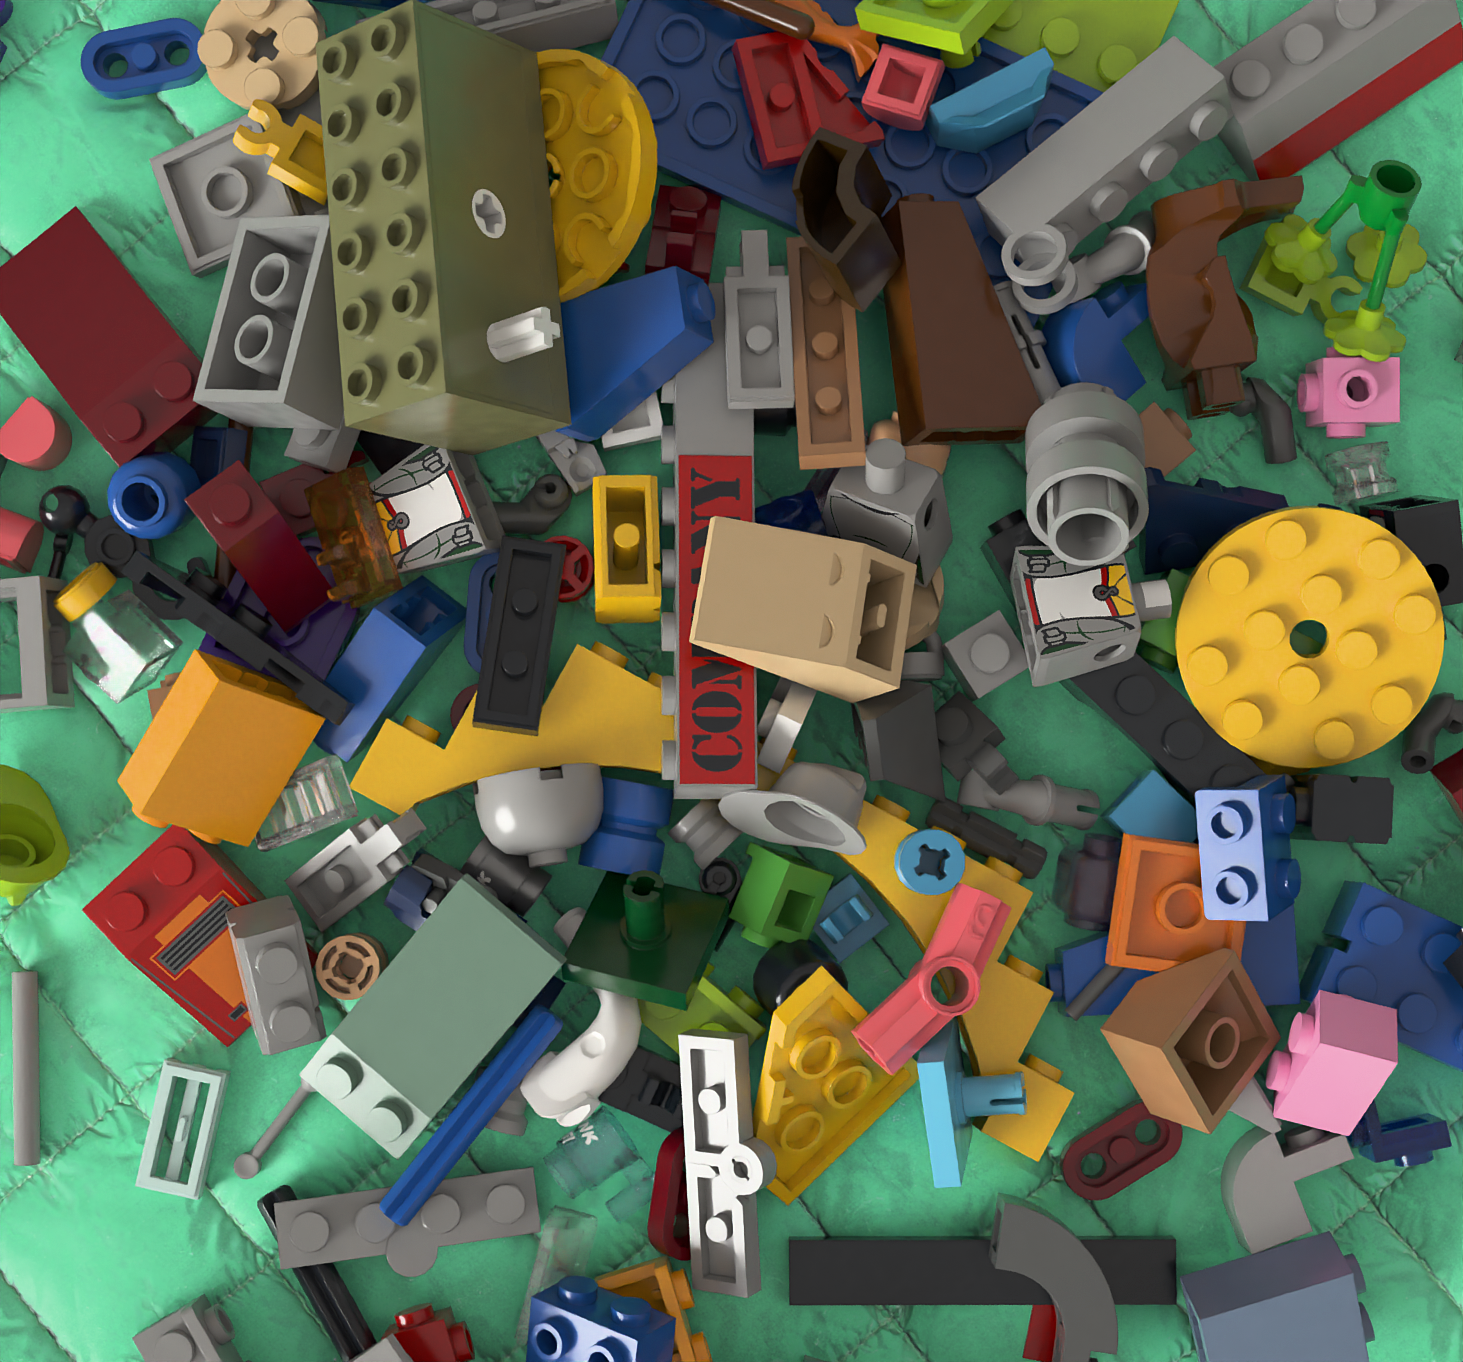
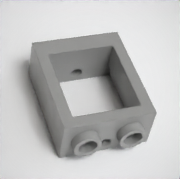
(42, 637)

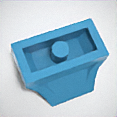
(992, 106)

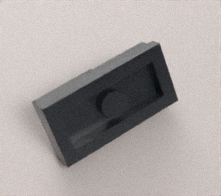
(648, 1089)

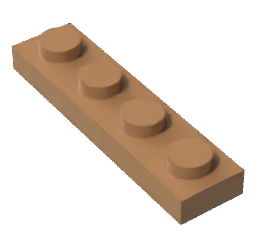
(824, 367)

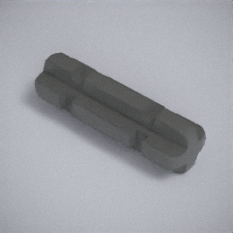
(987, 837)

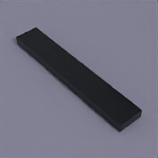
(960, 1271)

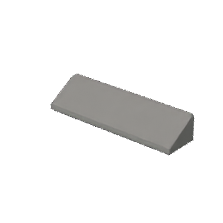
(537, 23)

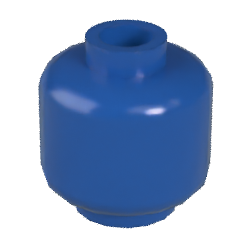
(150, 495)

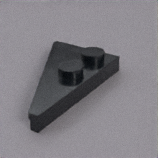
(238, 630)

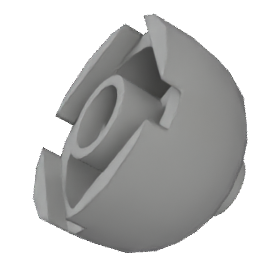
(540, 810)

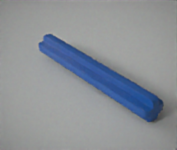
(471, 1115)

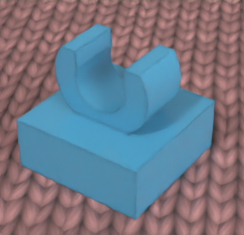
(848, 918)

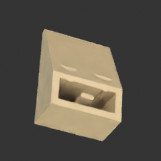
(805, 607)

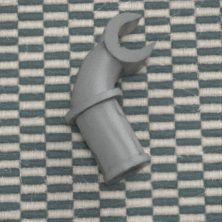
(1123, 253)
(1035, 799)

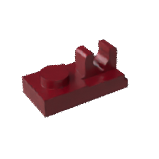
(684, 231)

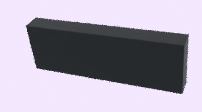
(519, 636)

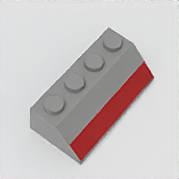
(1331, 76)

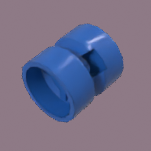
(628, 828)

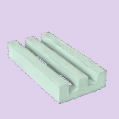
(196, 1075)

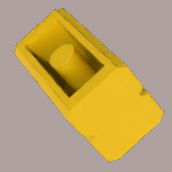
(626, 549)

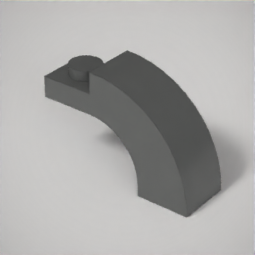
(1046, 1250)

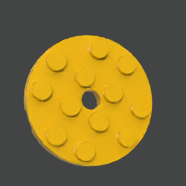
(606, 163)
(1377, 650)

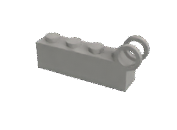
(1099, 165)

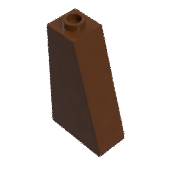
(948, 335)

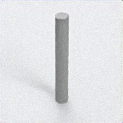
(26, 1068)

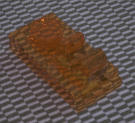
(352, 538)

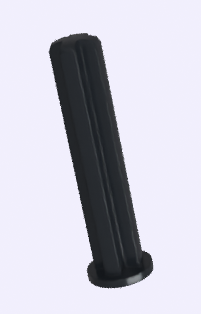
(325, 1291)

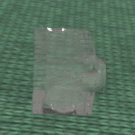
(121, 645)

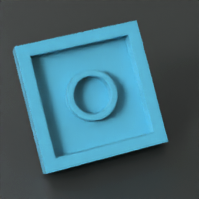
(953, 1099)

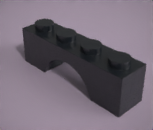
(1163, 726)

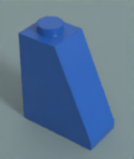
(630, 343)
(388, 661)

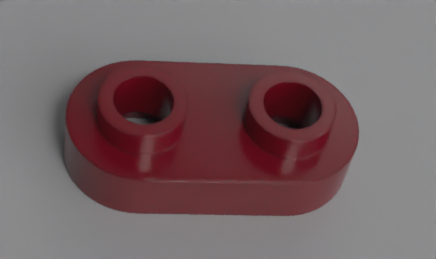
(1122, 1154)
(670, 1200)

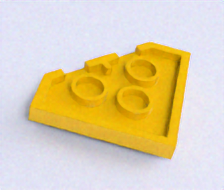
(819, 1083)

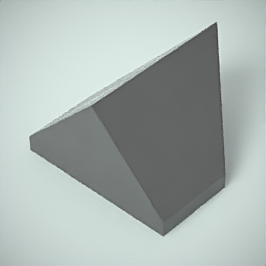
(901, 738)

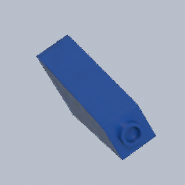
(1267, 957)

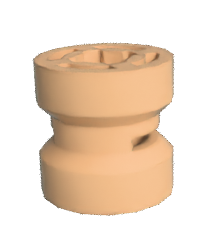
(363, 963)

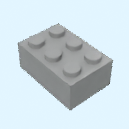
(276, 329)

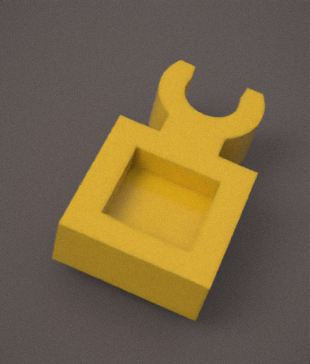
(295, 149)

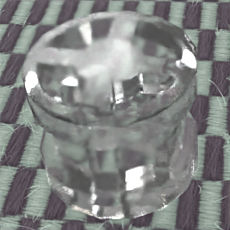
(1361, 473)

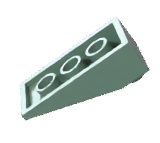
(432, 1016)

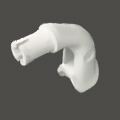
(570, 1081)

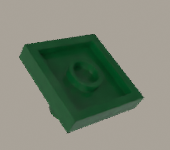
(646, 939)

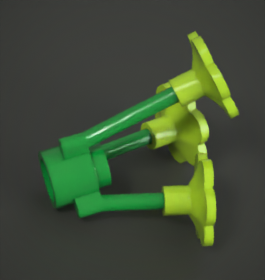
(1381, 254)

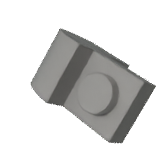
(1261, 1179)

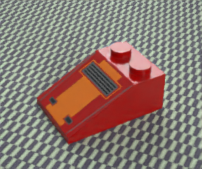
(174, 926)

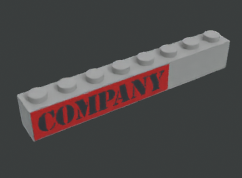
(712, 477)

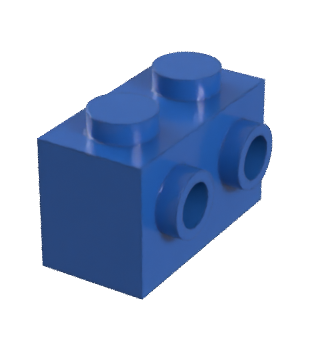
(595, 1325)

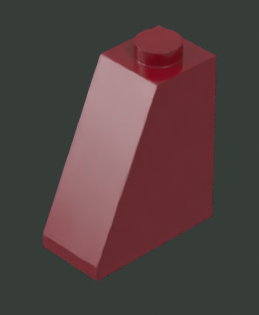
(260, 546)

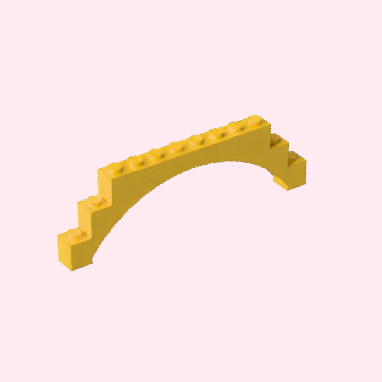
(617, 722)

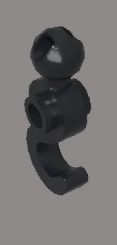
(107, 543)

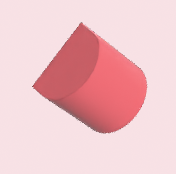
(902, 87)
(36, 436)
(19, 540)

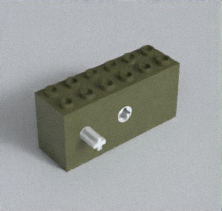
(441, 232)

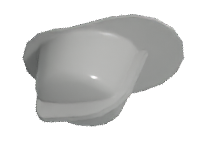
(805, 808)

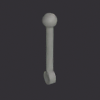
(250, 1163)

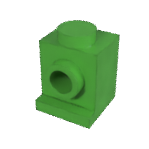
(779, 897)

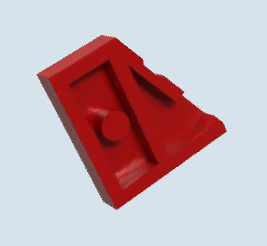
(794, 96)

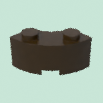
(840, 216)

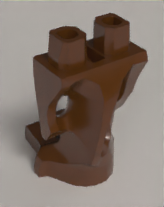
(1192, 304)

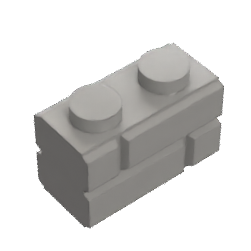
(276, 974)

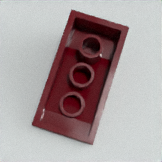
(102, 341)

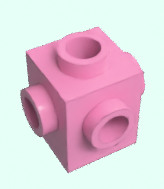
(1349, 394)

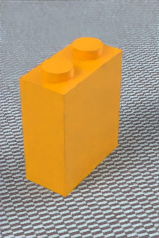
(219, 751)

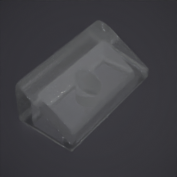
(561, 1253)

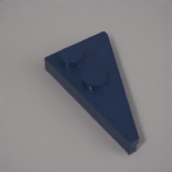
(1191, 519)

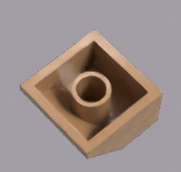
(1192, 1038)

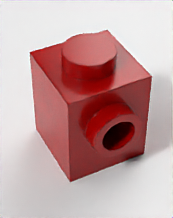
(432, 1335)

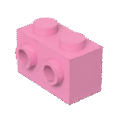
(1333, 1062)

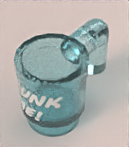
(596, 1153)

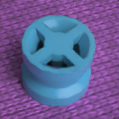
(914, 859)

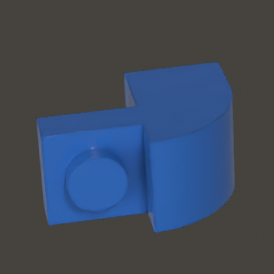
(1087, 339)

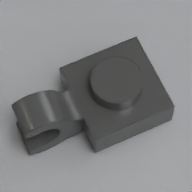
(970, 742)

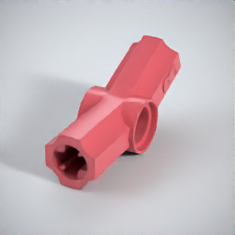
(911, 1012)

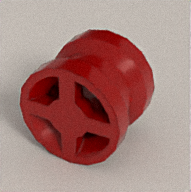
(583, 579)

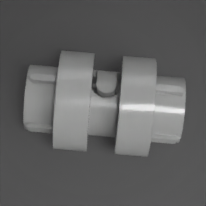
(1086, 474)

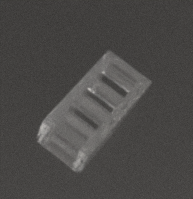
(309, 804)

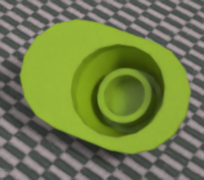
(30, 836)

